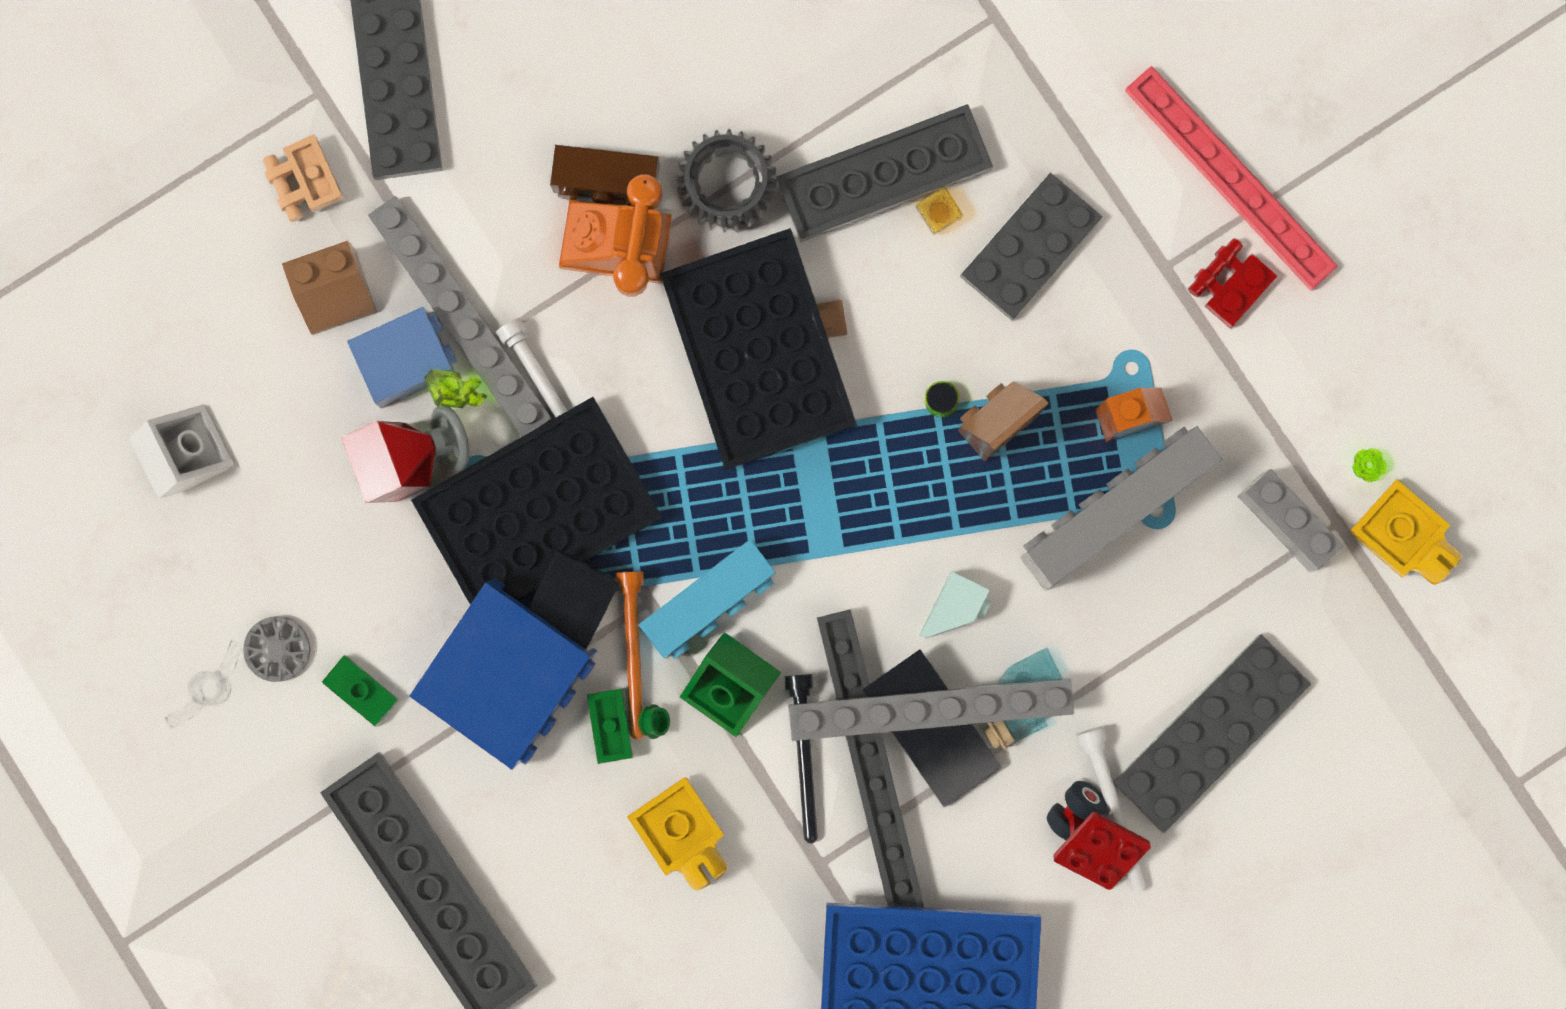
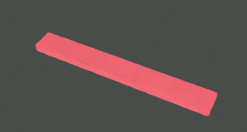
(1231, 178)

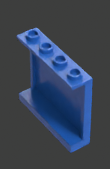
(503, 676)

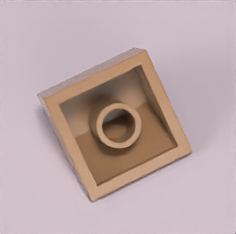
(329, 287)

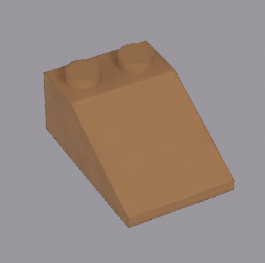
(1001, 418)

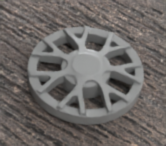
(276, 649)

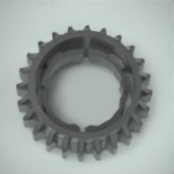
(729, 145)

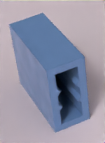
(400, 355)

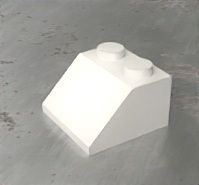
(180, 450)

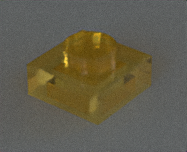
(939, 211)

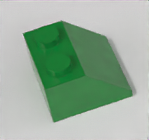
(730, 684)

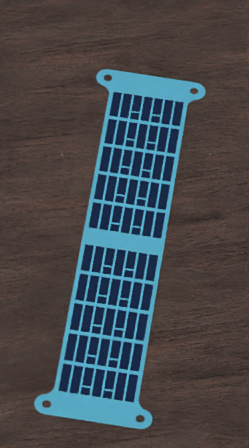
(880, 485)

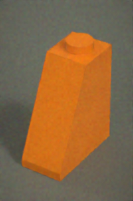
(1133, 412)

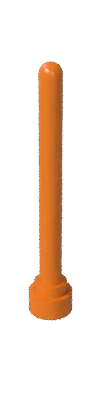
(631, 585)

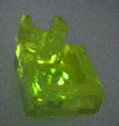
(450, 390)

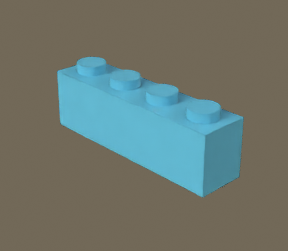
(707, 599)

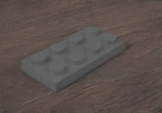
(1031, 246)

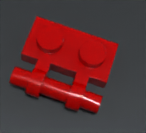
(1240, 290)

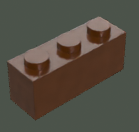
(598, 173)

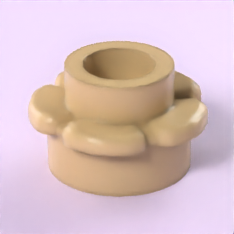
(999, 734)

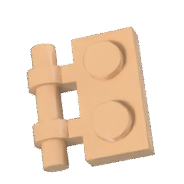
(312, 173)

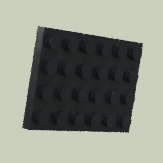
(758, 349)
(542, 493)

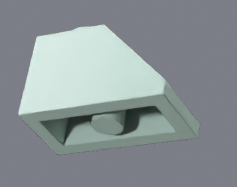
(956, 605)

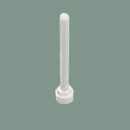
(514, 336)
(1094, 742)

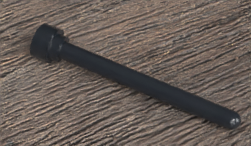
(799, 689)

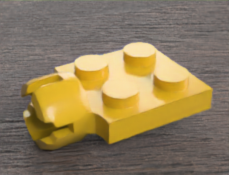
(1407, 535)
(681, 834)

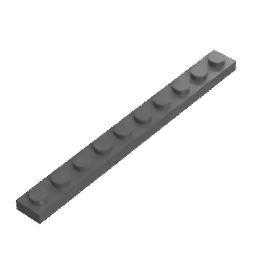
(871, 767)

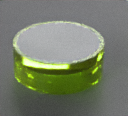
(941, 399)

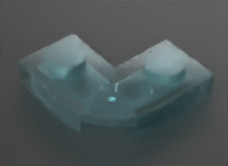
(1035, 667)

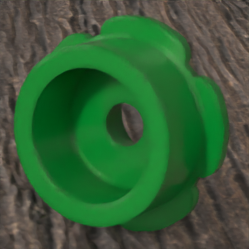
(654, 721)

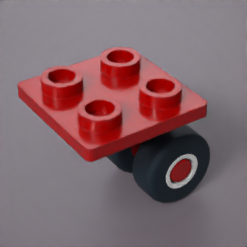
(1093, 843)

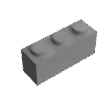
(1290, 520)

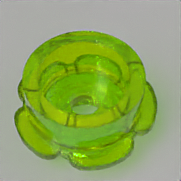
(1362, 471)

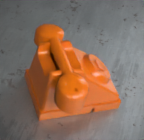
(619, 238)

